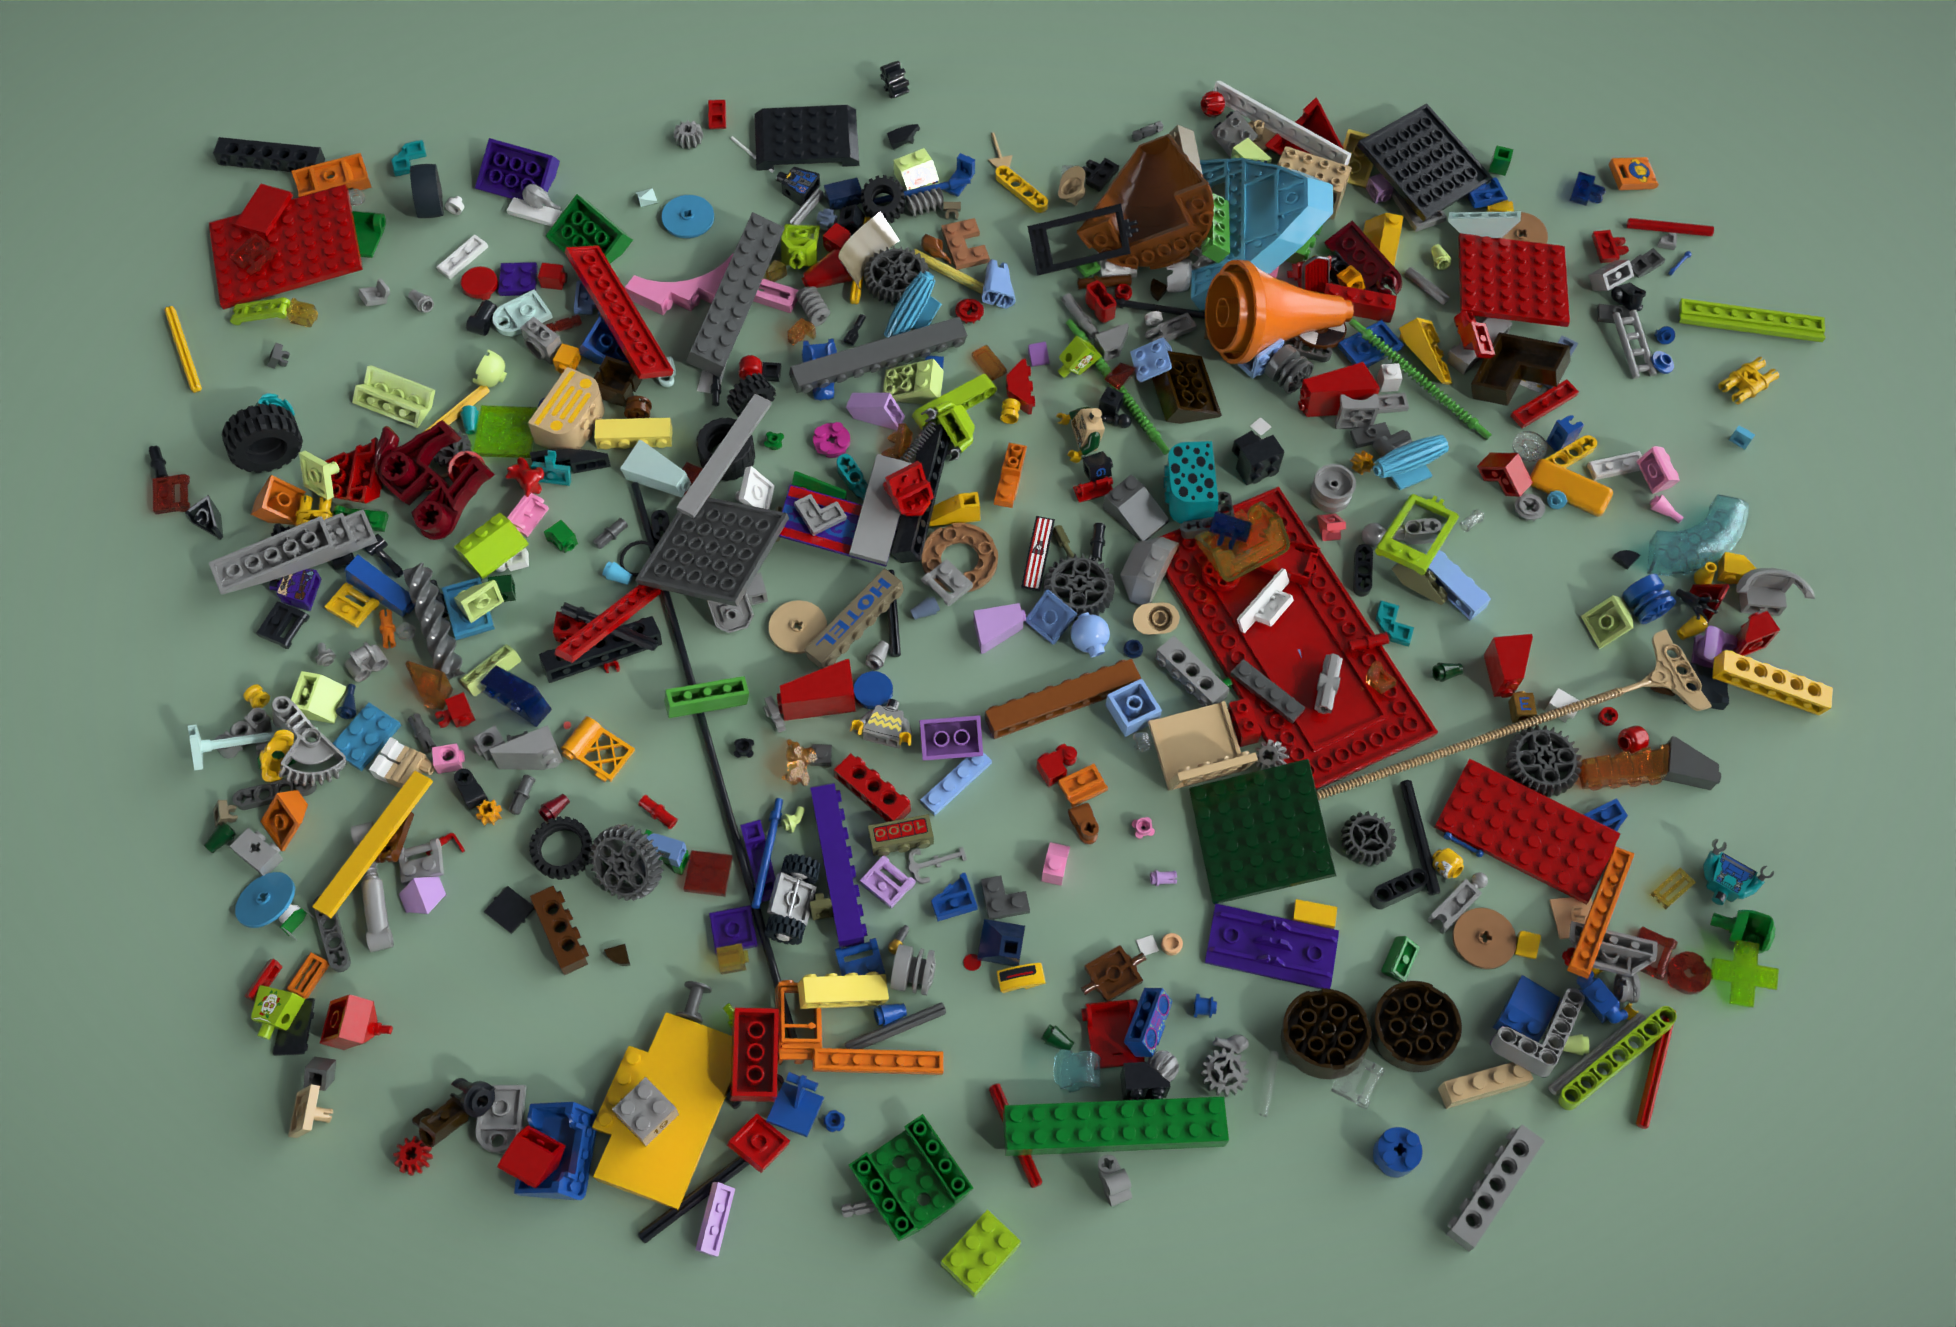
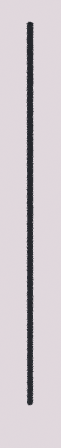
(716, 770)

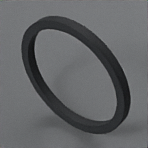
(627, 548)

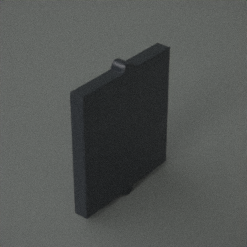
(509, 909)

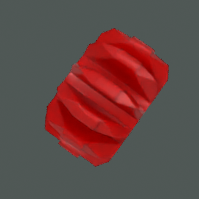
(407, 1163)

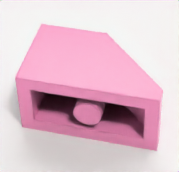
(1055, 863)

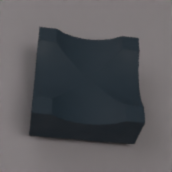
(1713, 689)

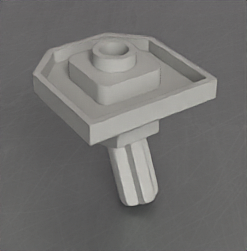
(730, 617)

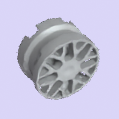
(1627, 988)

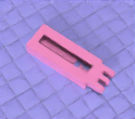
(776, 296)

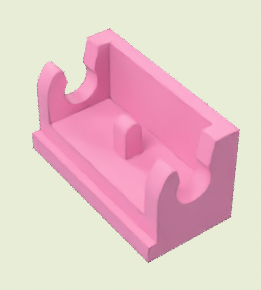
(528, 514)

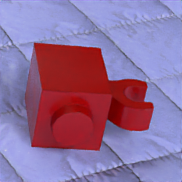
(458, 711)

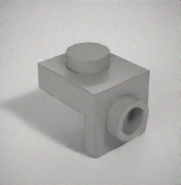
(375, 295)

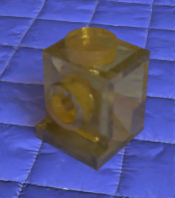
(302, 313)

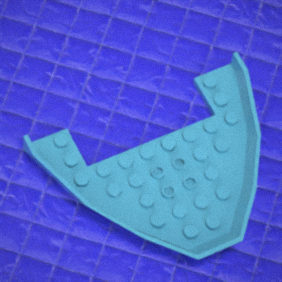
(1269, 214)

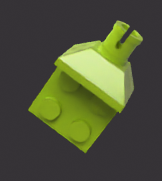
(799, 245)

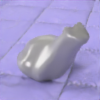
(1236, 1042)

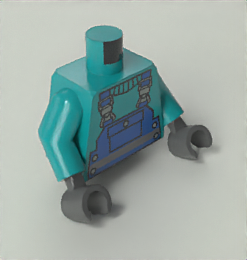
(1729, 877)

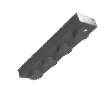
(1267, 691)

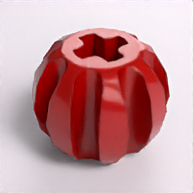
(1212, 103)

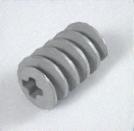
(920, 202)
(813, 305)

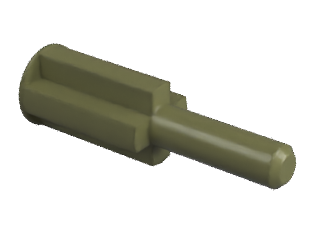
(1062, 539)

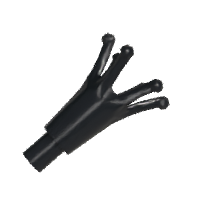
(1697, 603)

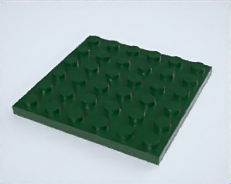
(1261, 832)

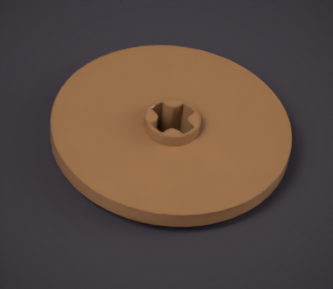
(1531, 228)
(1470, 944)

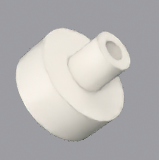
(454, 205)

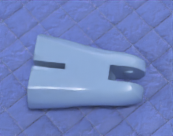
(998, 285)

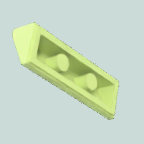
(505, 658)

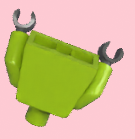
(956, 423)

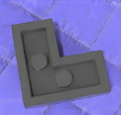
(1002, 905)

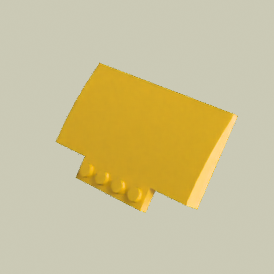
(694, 1073)

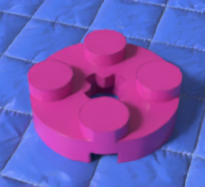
(827, 431)

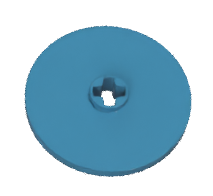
(687, 227)
(265, 900)

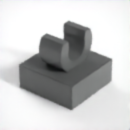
(276, 356)

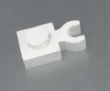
(517, 562)

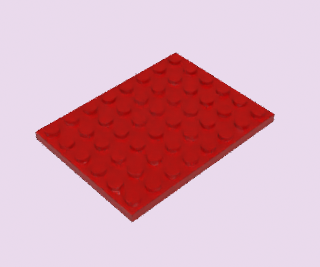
(313, 245)

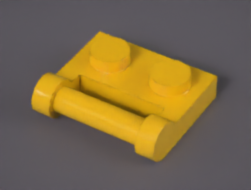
(349, 610)

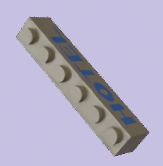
(854, 619)

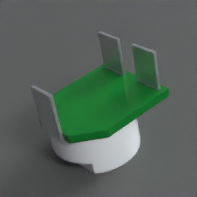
(292, 919)

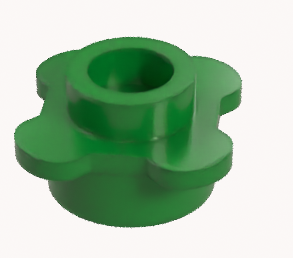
(773, 445)

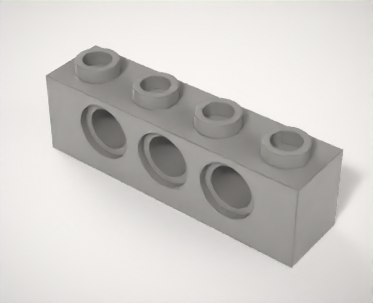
(1189, 663)

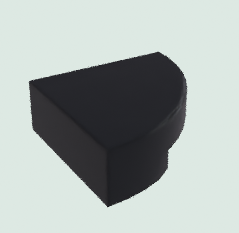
(1626, 558)

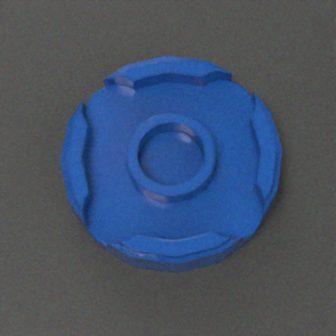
(873, 689)

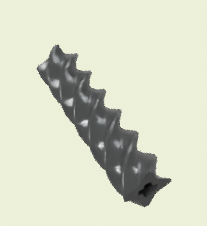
(433, 625)

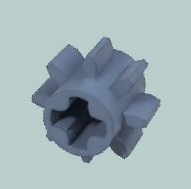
(826, 219)

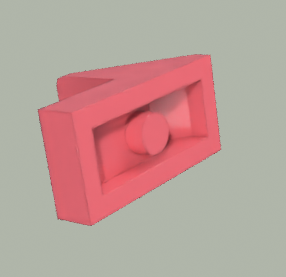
(1330, 526)

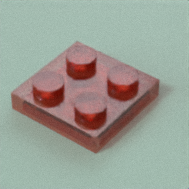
(708, 873)

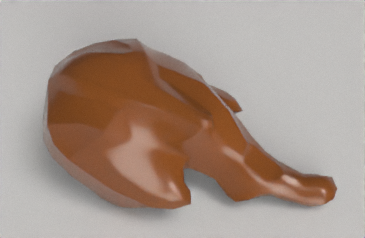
(934, 247)

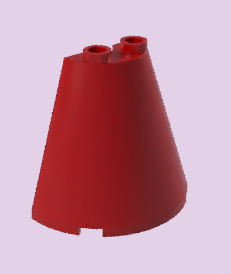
(1313, 120)

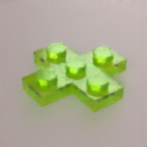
(1744, 973)

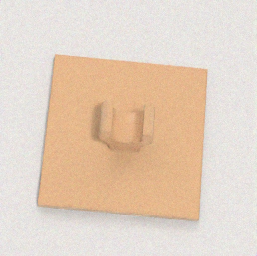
(1568, 910)

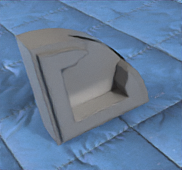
(1668, 241)

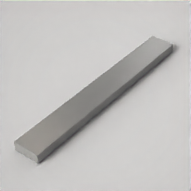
(723, 456)

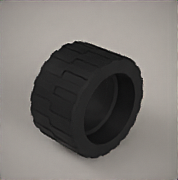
(713, 434)

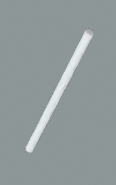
(747, 150)

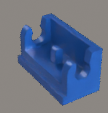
(1564, 433)

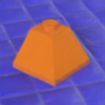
(277, 502)
(284, 817)

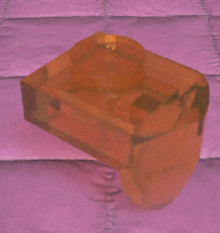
(1379, 678)

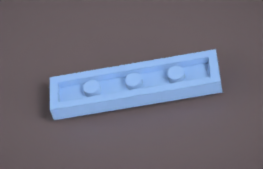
(954, 783)

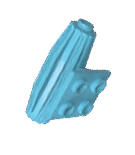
(915, 306)
(1408, 463)

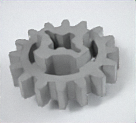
(1216, 1070)

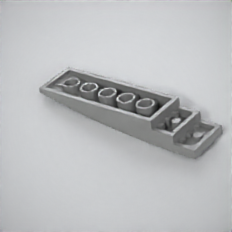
(293, 551)

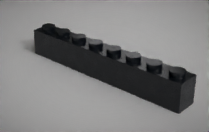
(913, 529)

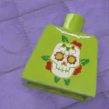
(1077, 357)
(274, 1010)

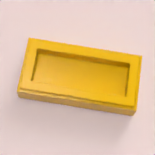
(1315, 913)

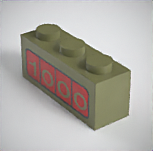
(901, 835)

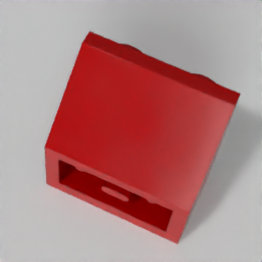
(532, 1156)

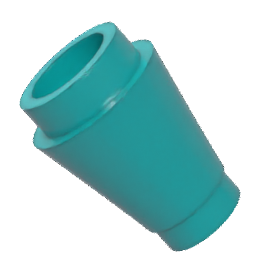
(470, 419)

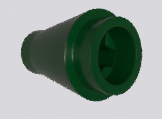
(1445, 671)
(220, 837)
(1056, 1038)

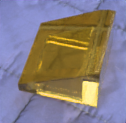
(776, 271)

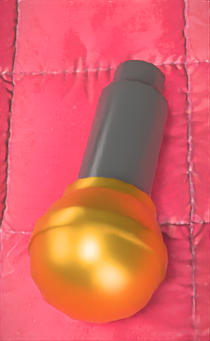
(893, 945)

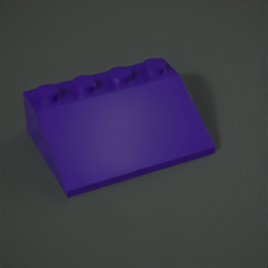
(511, 168)

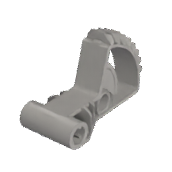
(290, 718)

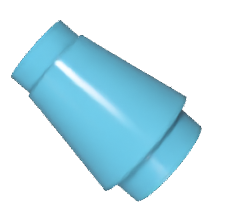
(616, 573)

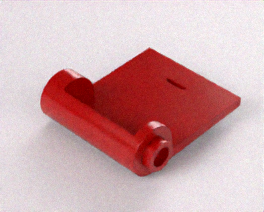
(1107, 1030)

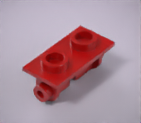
(1093, 489)

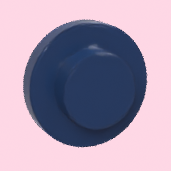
(1133, 649)

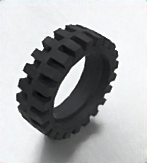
(547, 830)

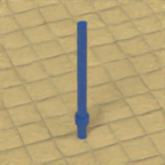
(952, 184)
(774, 819)

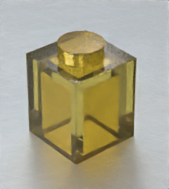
(732, 958)

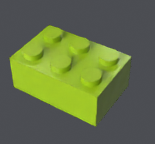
(980, 1253)

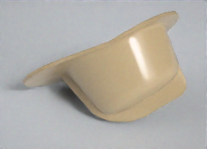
(1072, 185)
(1156, 618)

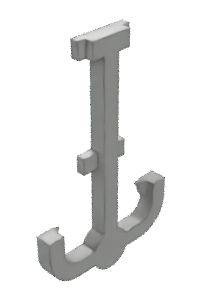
(914, 867)

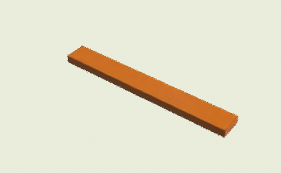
(1600, 913)

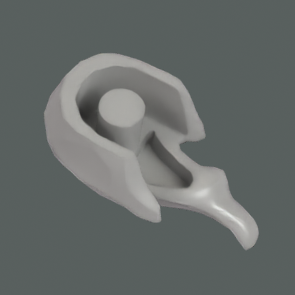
(536, 196)

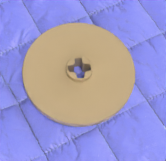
(783, 623)

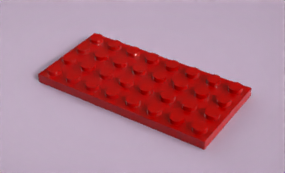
(1528, 831)

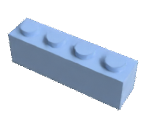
(1459, 588)

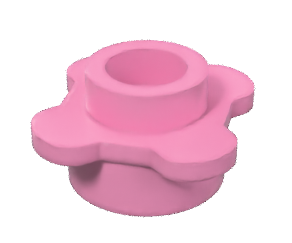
(1147, 823)

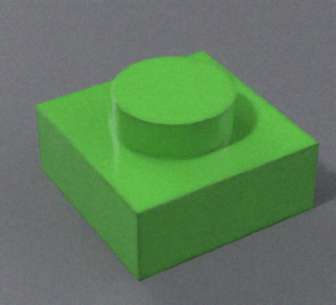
(1089, 269)

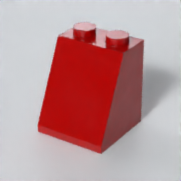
(1507, 663)

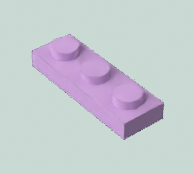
(715, 1219)

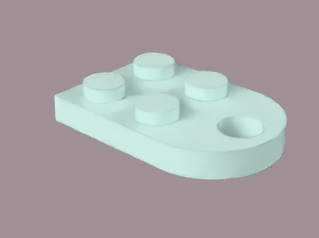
(519, 312)

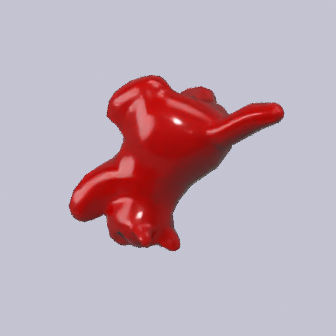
(526, 477)

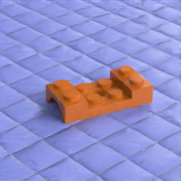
(346, 170)

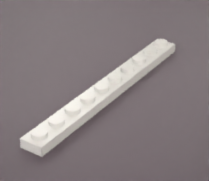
(1283, 126)

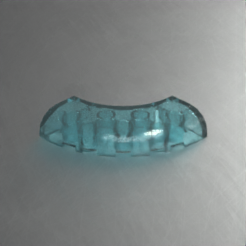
(1692, 548)

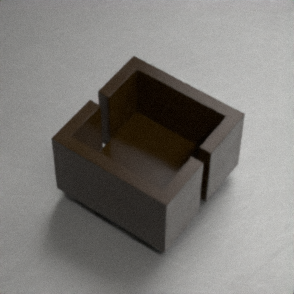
(618, 380)

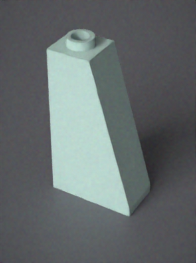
(654, 470)

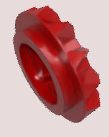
(965, 305)

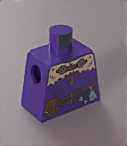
(298, 588)

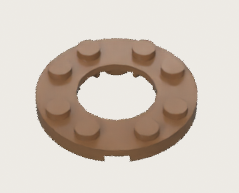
(964, 534)

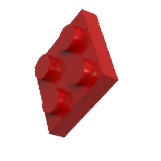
(758, 1143)

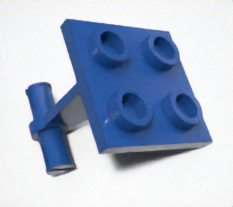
(795, 1106)

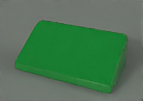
(1400, 958)

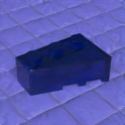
(516, 694)

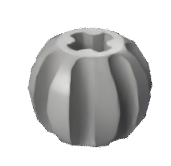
(1165, 1064)

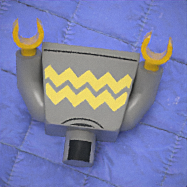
(884, 725)

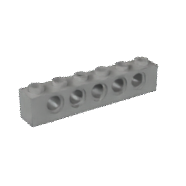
(1529, 1145)

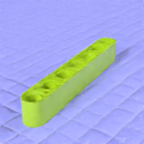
(1622, 1049)

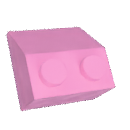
(1658, 470)

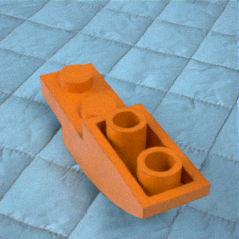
(1010, 475)

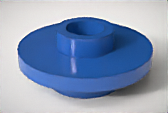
(1662, 362)

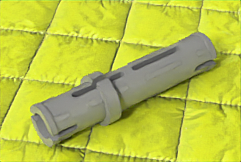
(1084, 321)

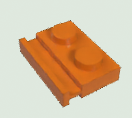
(1083, 785)

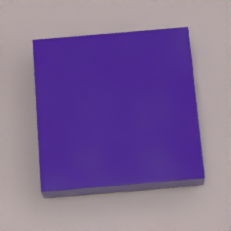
(733, 927)

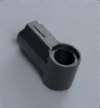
(481, 320)

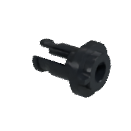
(476, 1096)

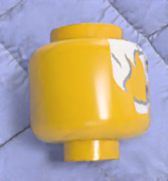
(1447, 863)

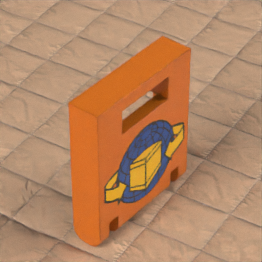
(1638, 173)

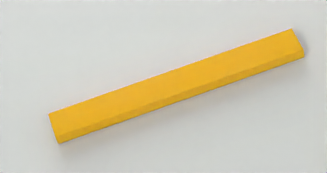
(372, 844)

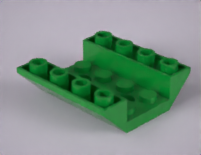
(926, 1170)

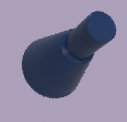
(347, 706)

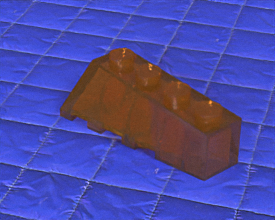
(1625, 769)

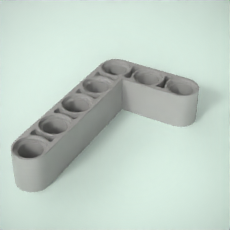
(1535, 1056)

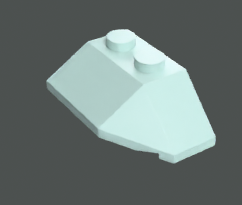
(1484, 223)

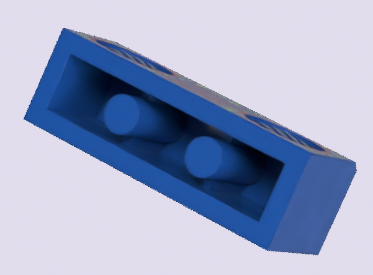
(1148, 1022)

